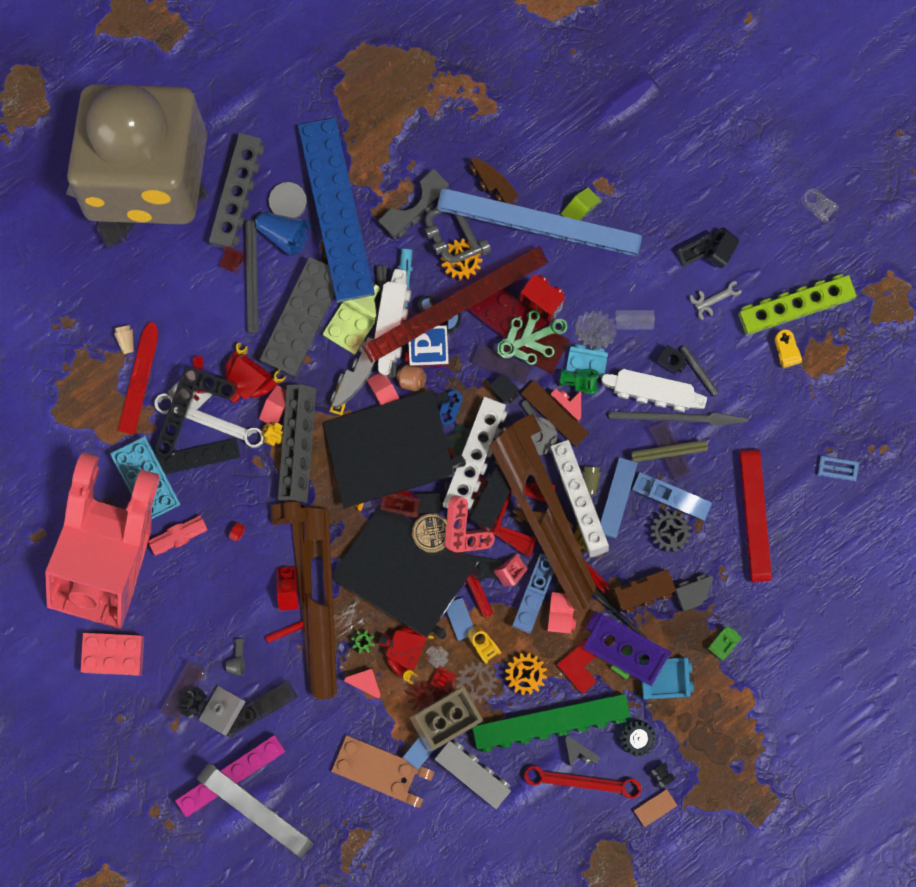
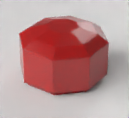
(237, 532)

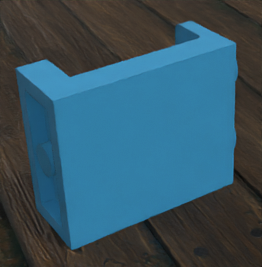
(672, 680)

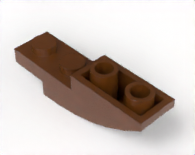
(493, 182)

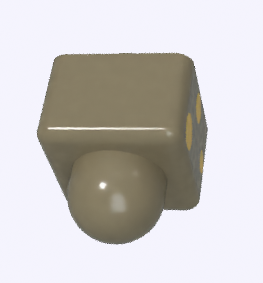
(137, 154)

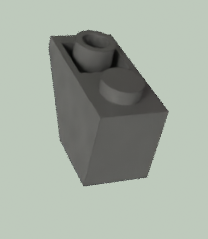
(693, 594)

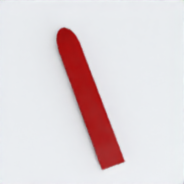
(139, 379)

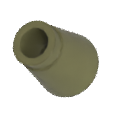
(591, 477)

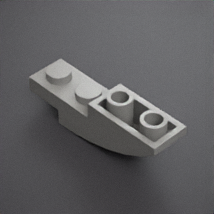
(352, 382)

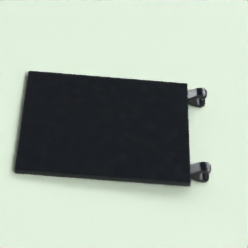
(390, 448)
(401, 577)

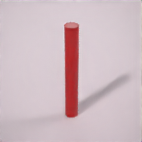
(285, 631)

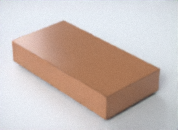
(655, 808)

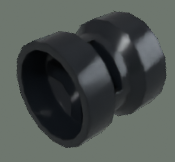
(662, 775)

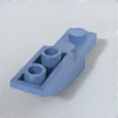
(672, 496)
(534, 595)

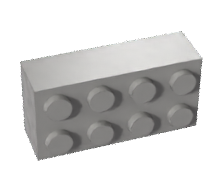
(472, 774)

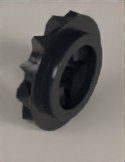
(187, 701)

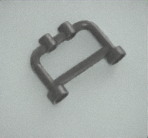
(440, 246)

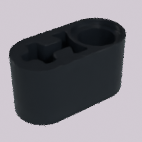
(721, 247)

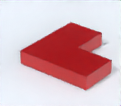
(574, 668)

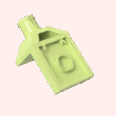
(353, 322)

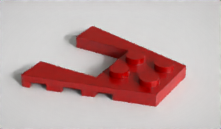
(517, 540)

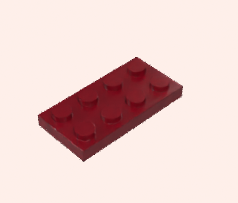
(500, 309)

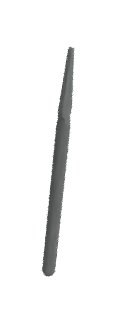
(713, 418)

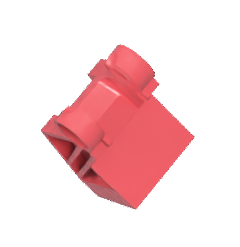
(99, 548)

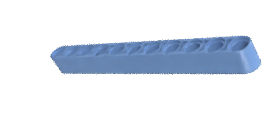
(539, 222)

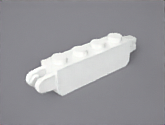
(392, 314)
(655, 390)

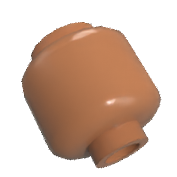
(411, 377)

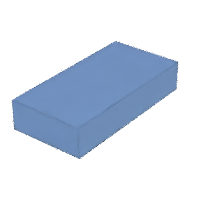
(459, 618)

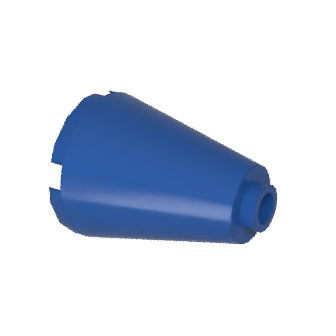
(283, 231)

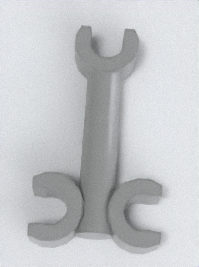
(704, 305)

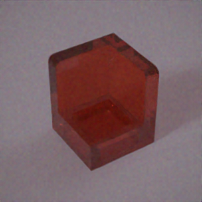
(232, 260)

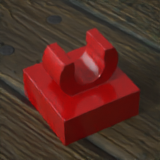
(443, 679)

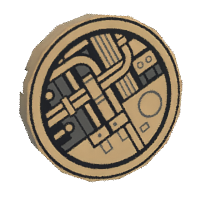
(430, 532)

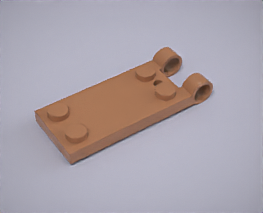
(378, 770)

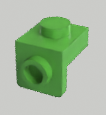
(725, 642)

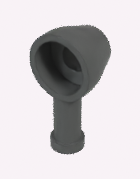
(237, 665)

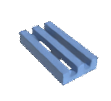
(838, 476)

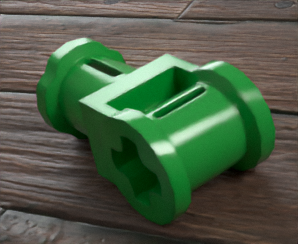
(581, 380)

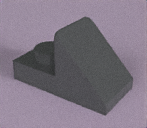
(575, 748)

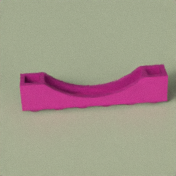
(237, 771)

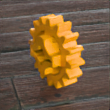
(465, 271)
(520, 666)

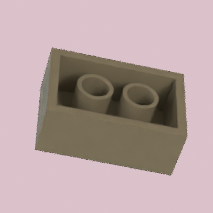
(446, 719)

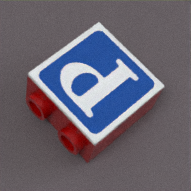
(429, 349)

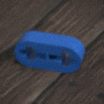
(454, 411)

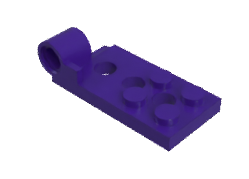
(603, 626)

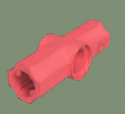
(178, 535)

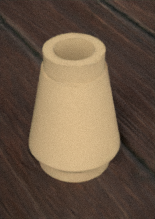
(125, 338)

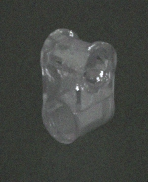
(820, 205)

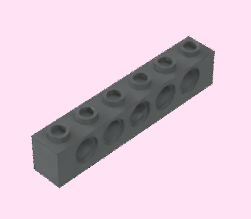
(244, 144)
(297, 443)

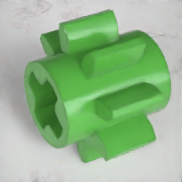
(360, 636)

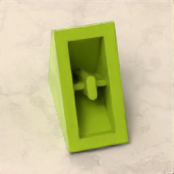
(581, 205)

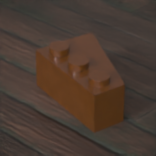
(644, 591)

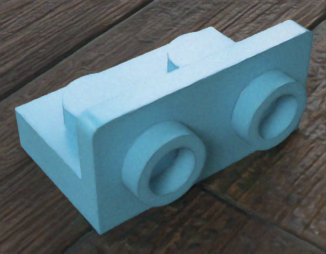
(586, 359)

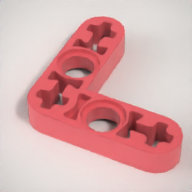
(462, 535)

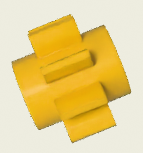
(273, 433)

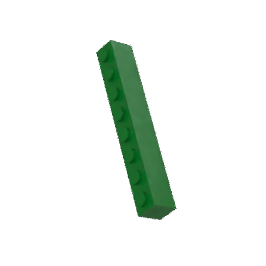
(551, 722)

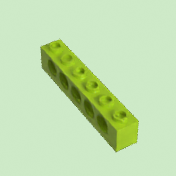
(840, 283)

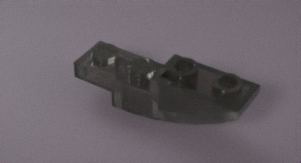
(263, 707)

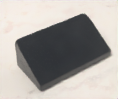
(693, 248)

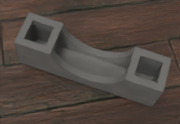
(397, 221)

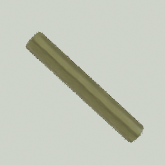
(668, 451)

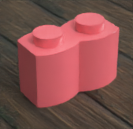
(561, 614)

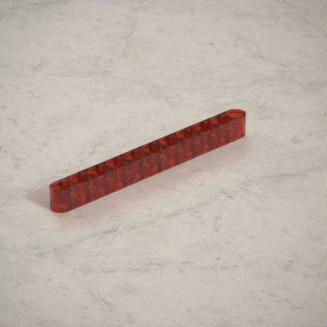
(455, 304)

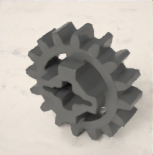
(658, 534)

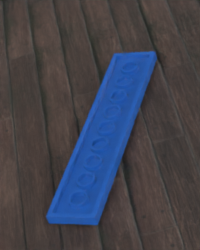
(336, 210)

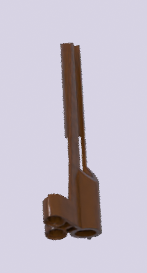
(518, 460)
(311, 540)

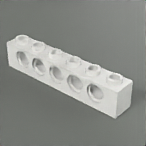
(488, 409)
(579, 499)

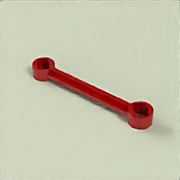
(582, 782)

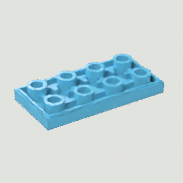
(139, 457)

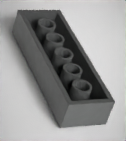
(300, 320)

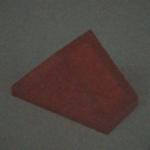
(402, 503)

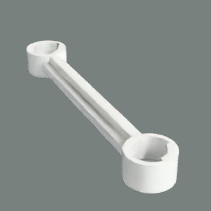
(213, 422)

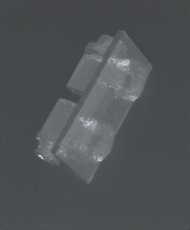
(635, 319)

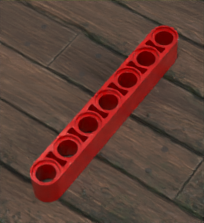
(755, 515)

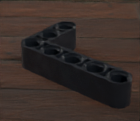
(185, 403)

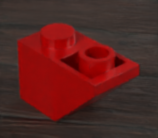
(287, 588)

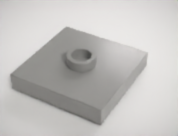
(222, 710)

